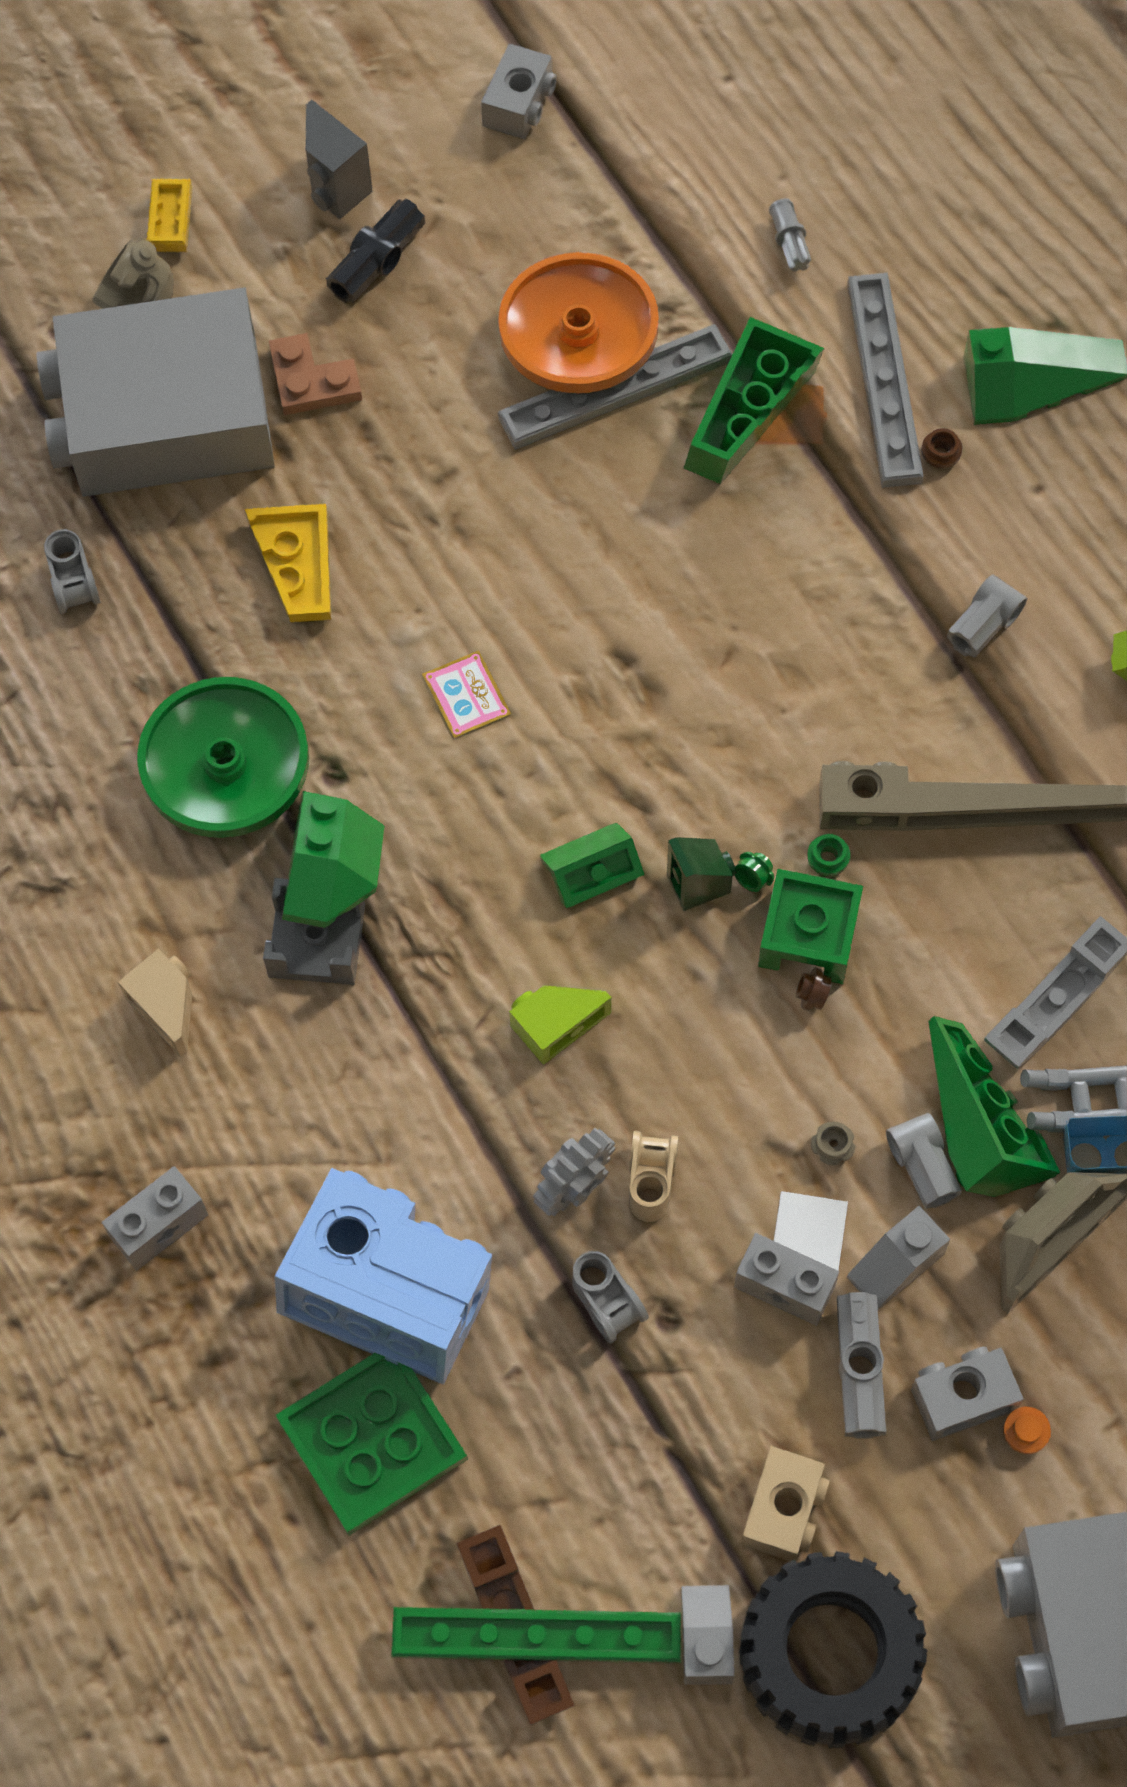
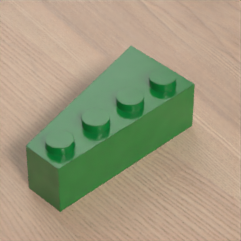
(750, 396)

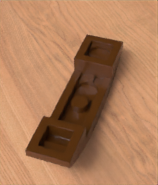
(500, 1586)

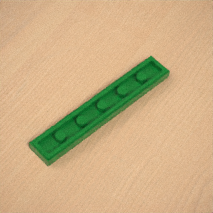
(536, 1635)

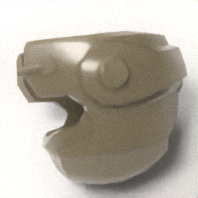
(135, 277)

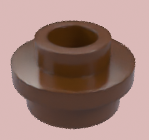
(943, 439)
(813, 989)

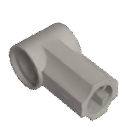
(991, 609)
(920, 1149)

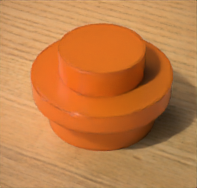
(1027, 1430)

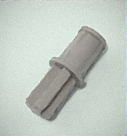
(790, 234)

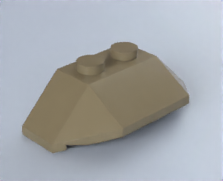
(1054, 1228)

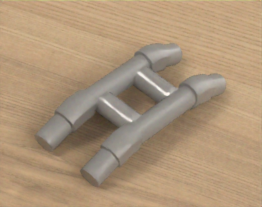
(1078, 1082)

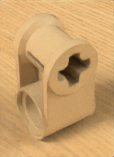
(651, 1168)

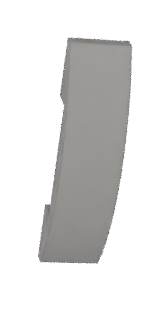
(1059, 994)

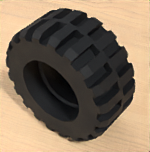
(872, 1597)

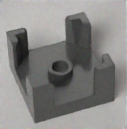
(311, 951)

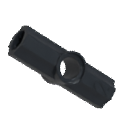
(375, 251)

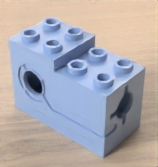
(381, 1277)

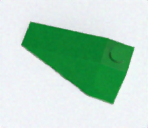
(982, 1130)

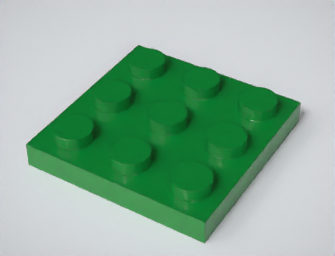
(371, 1439)

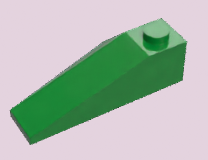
(1028, 369)

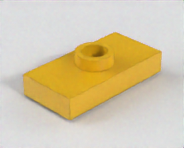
(169, 214)

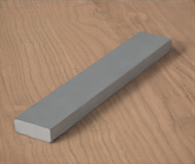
(666, 367)
(885, 380)

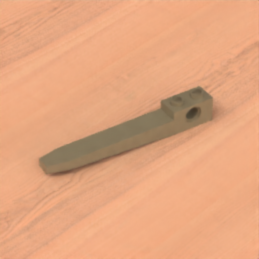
(954, 805)

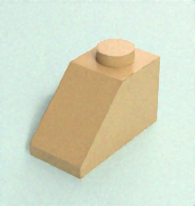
(162, 997)

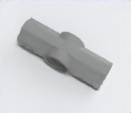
(861, 1392)

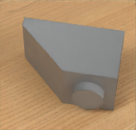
(900, 1257)
(707, 1635)

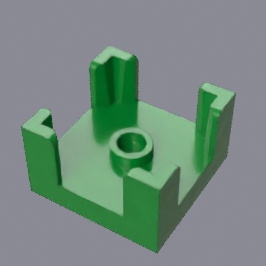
(810, 923)

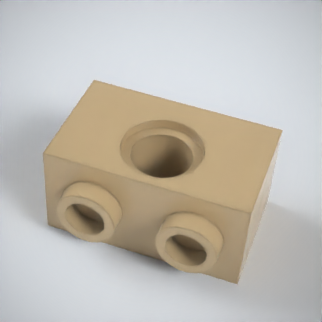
(790, 1476)

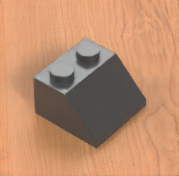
(335, 163)

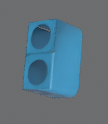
(1091, 1131)

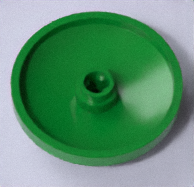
(223, 757)

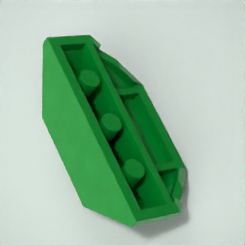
(331, 860)

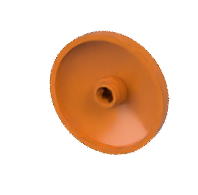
(578, 322)

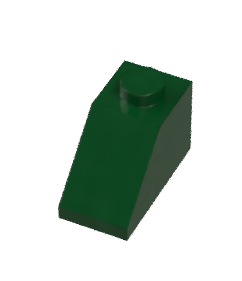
(698, 870)

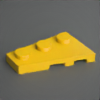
(297, 557)

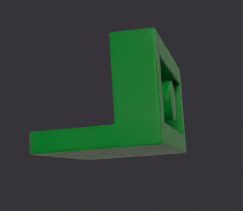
(593, 864)

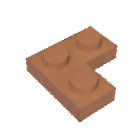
(309, 386)

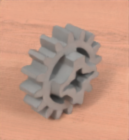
(574, 1172)

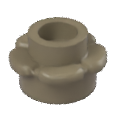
(833, 1131)

